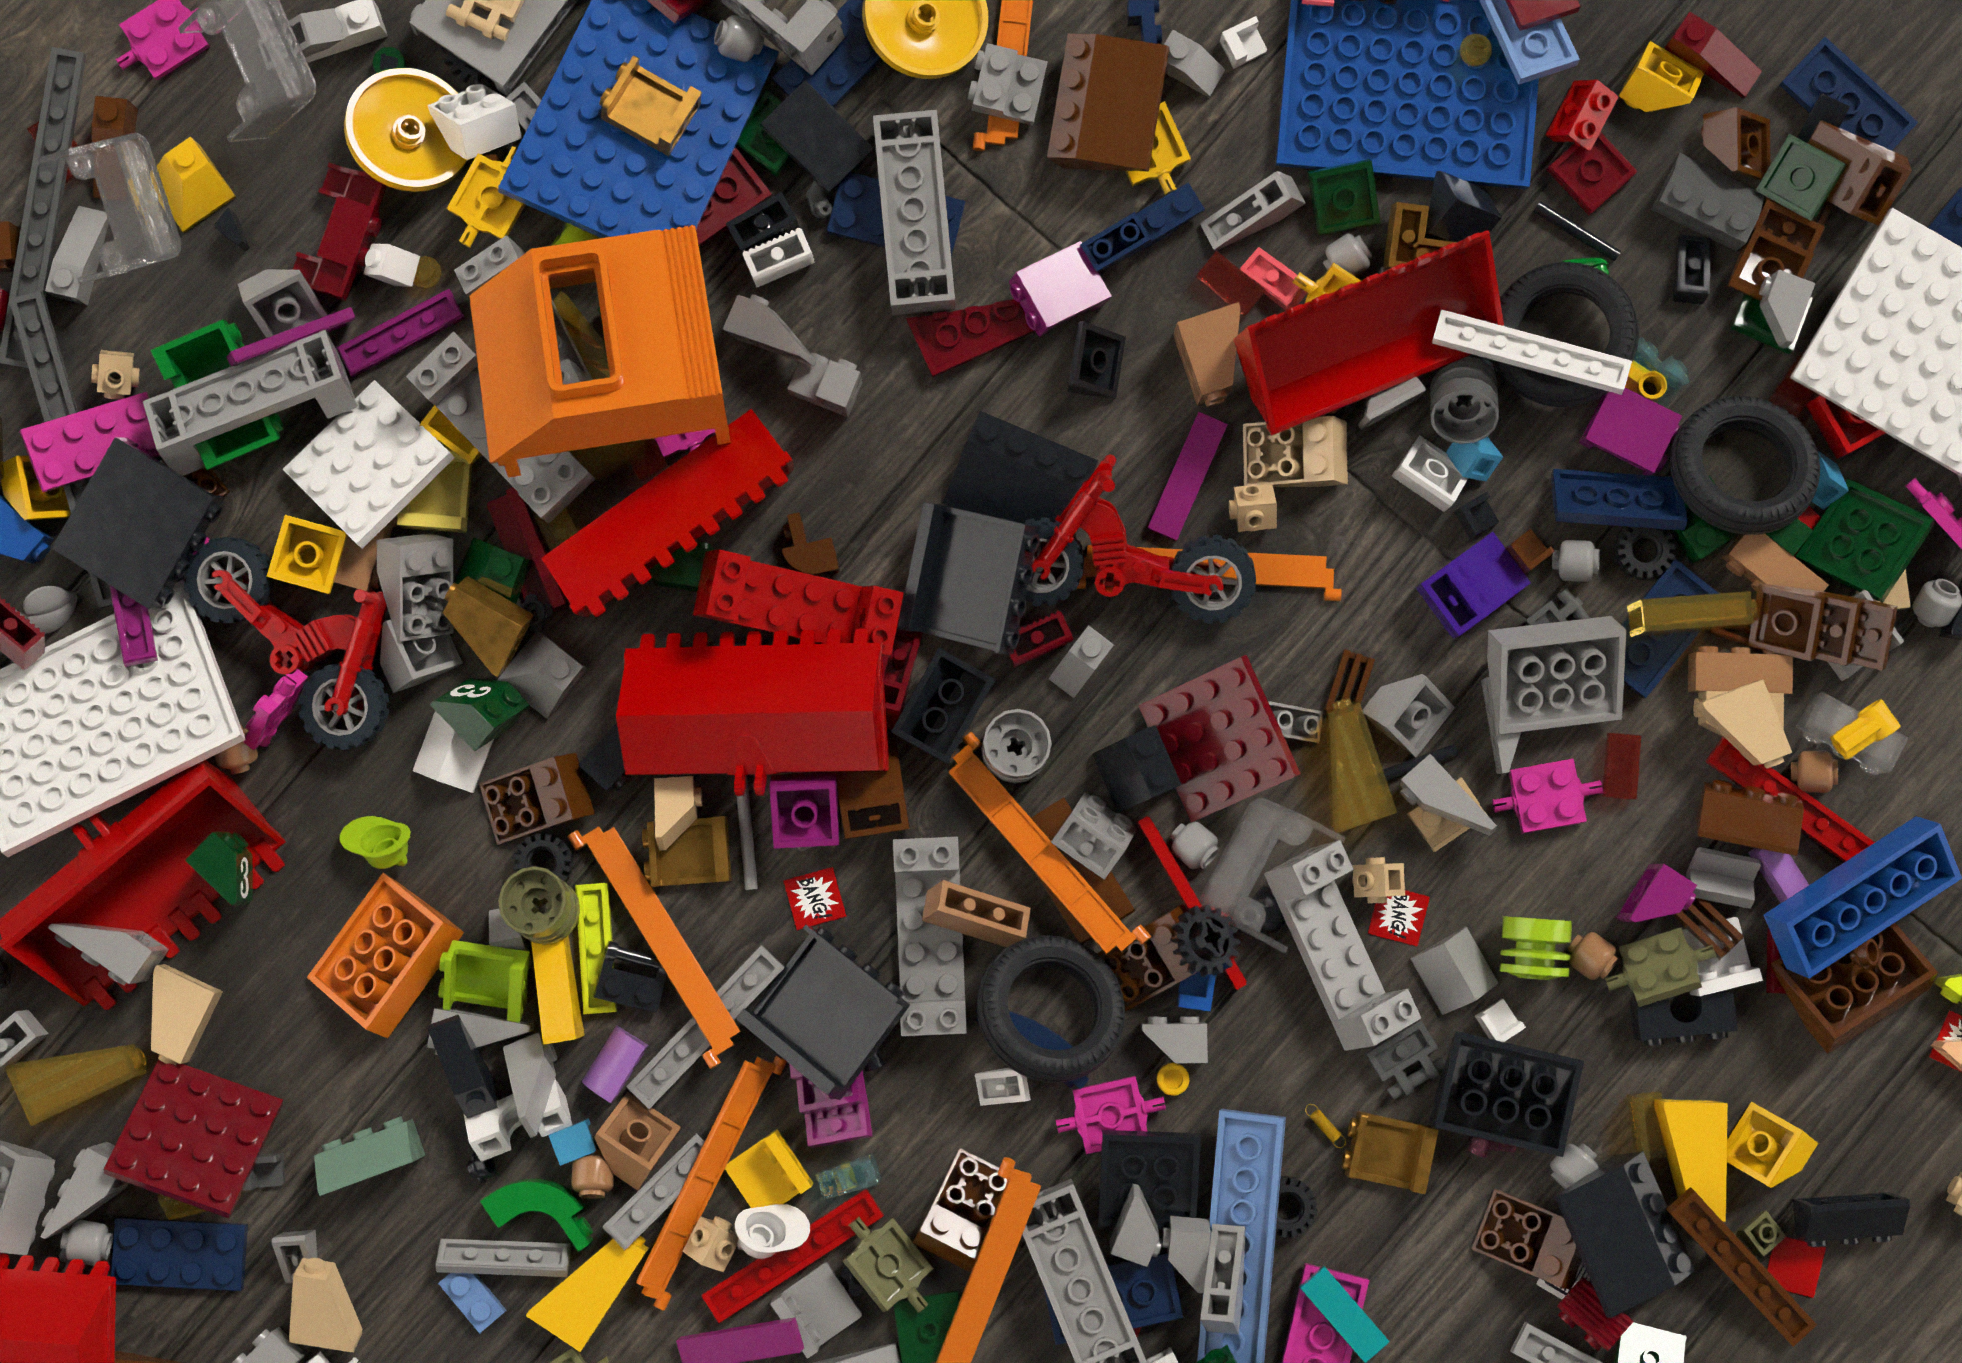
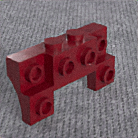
(347, 233)

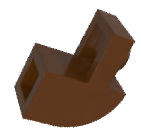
(812, 558)

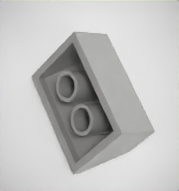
(22, 1195)

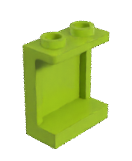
(485, 977)

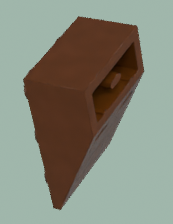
(1871, 174)
(536, 798)
(873, 799)
(1151, 966)
(962, 1210)
(1528, 1239)

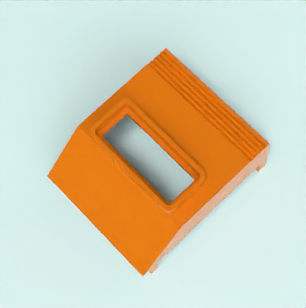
(654, 337)

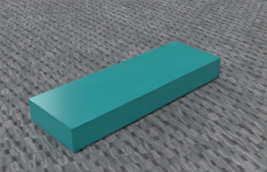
(1344, 1314)

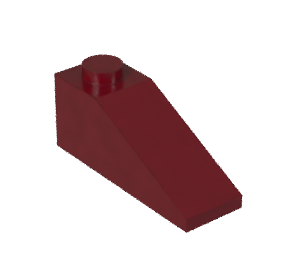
(1714, 54)
(898, 672)

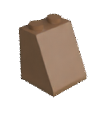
(1209, 352)

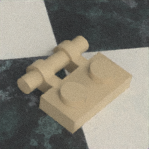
(490, 28)

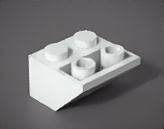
(476, 120)

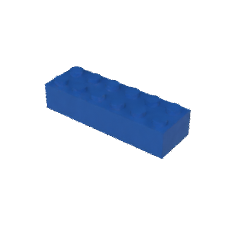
(1862, 896)

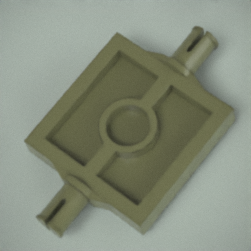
(1660, 967)
(887, 1264)

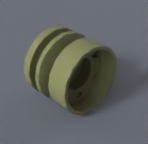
(526, 893)

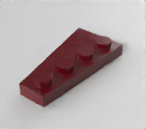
(966, 334)

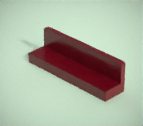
(521, 536)

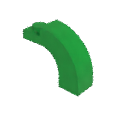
(543, 1197)

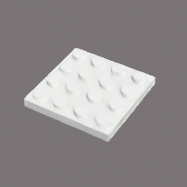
(368, 464)

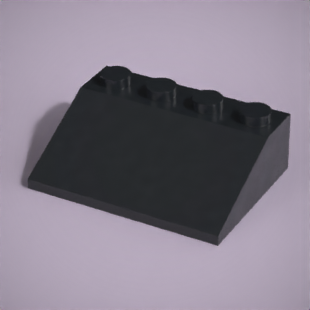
(1015, 473)
(1507, 1093)
(1624, 1233)

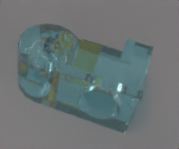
(849, 1176)

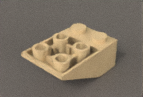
(1297, 457)

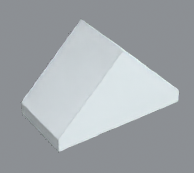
(1001, 1087)

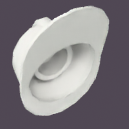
(771, 1229)

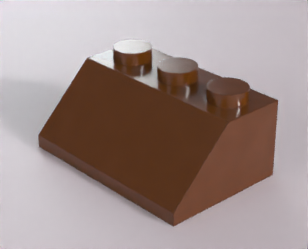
(1750, 817)

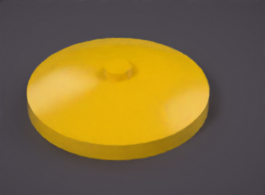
(926, 35)
(395, 133)

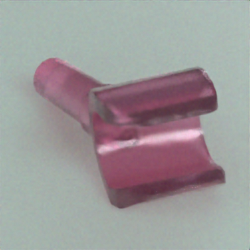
(1481, 1146)

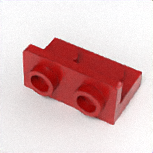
(1582, 113)

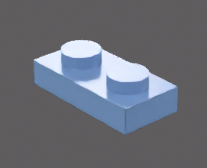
(473, 1299)

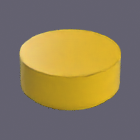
(1172, 1078)

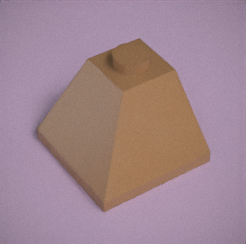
(634, 1140)

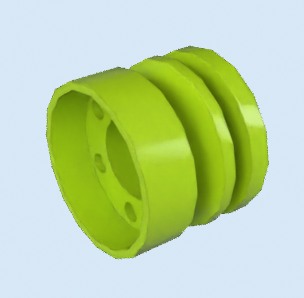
(1535, 947)

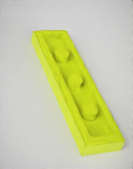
(593, 935)

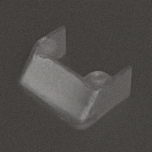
(268, 60)
(131, 199)
(1246, 856)

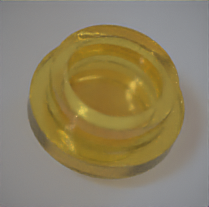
(1475, 50)
(427, 273)

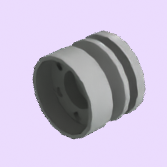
(1023, 729)

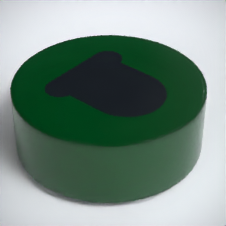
(388, 58)

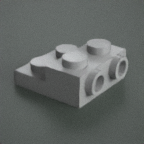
(1007, 84)

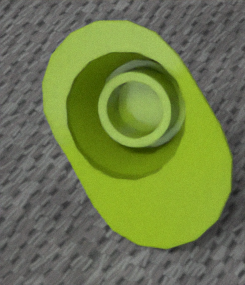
(377, 840)

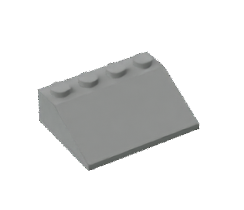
(1557, 674)

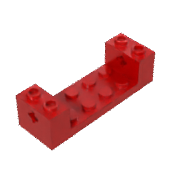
(793, 601)

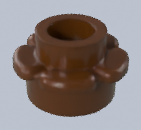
(1865, 954)

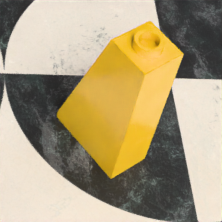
(557, 992)
(1697, 1148)
(585, 1296)

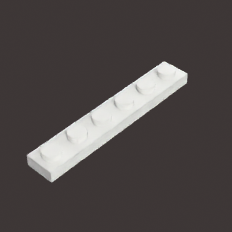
(1531, 352)

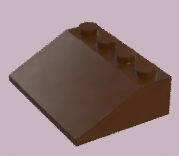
(1107, 103)
(1851, 999)

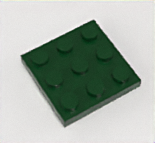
(1865, 540)

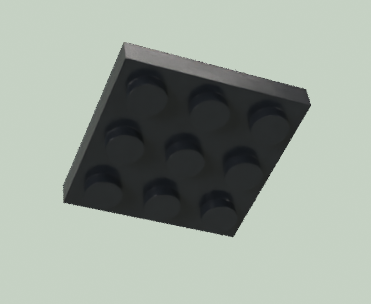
(1159, 1163)

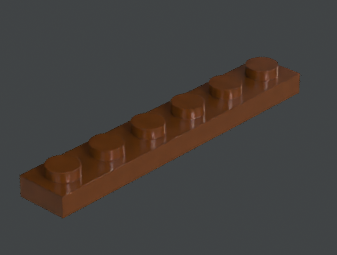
(1741, 1266)

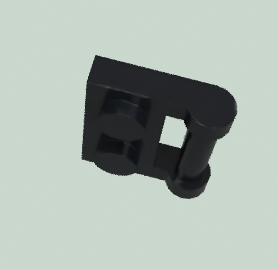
(627, 987)

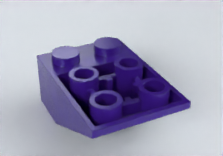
(1473, 585)

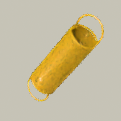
(1325, 1126)

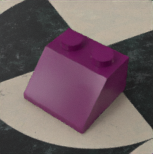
(804, 810)
(1657, 894)

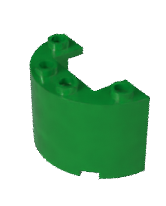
(202, 355)

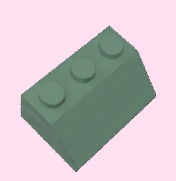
(367, 1155)

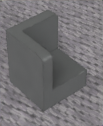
(267, 1172)

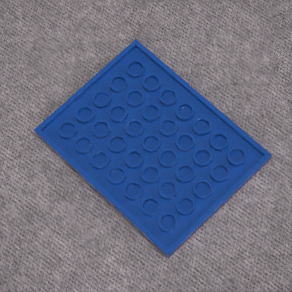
(1398, 93)
(604, 177)

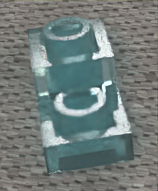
(1671, 369)

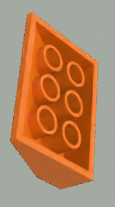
(384, 956)

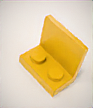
(768, 1172)

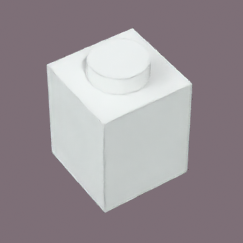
(391, 265)

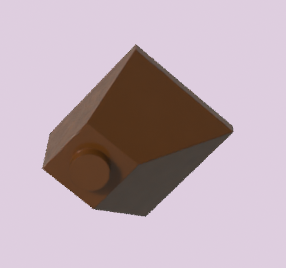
(1738, 140)

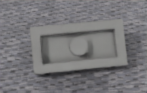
(1723, 877)

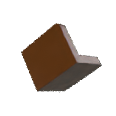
(1528, 551)

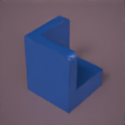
(1196, 992)

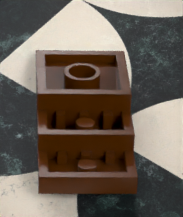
(1777, 243)
(1822, 626)
(1109, 890)

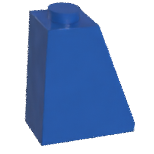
(21, 537)

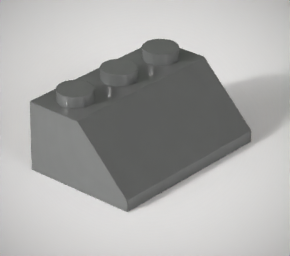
(1709, 202)

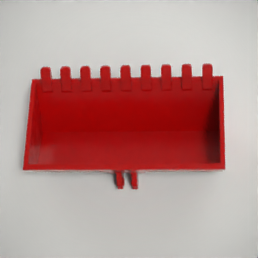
(1365, 334)
(667, 515)
(753, 707)
(137, 879)
(56, 1314)

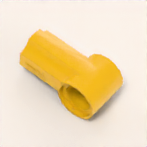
(1639, 375)
(1871, 725)

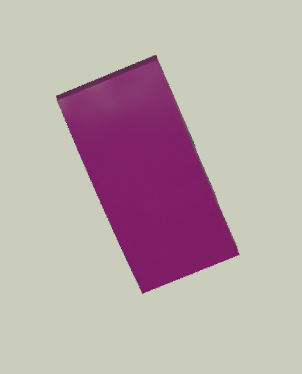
(831, 1119)

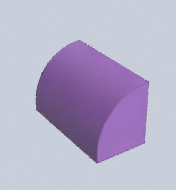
(1780, 873)
(614, 1064)

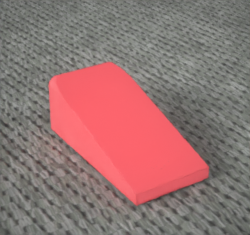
(1274, 278)

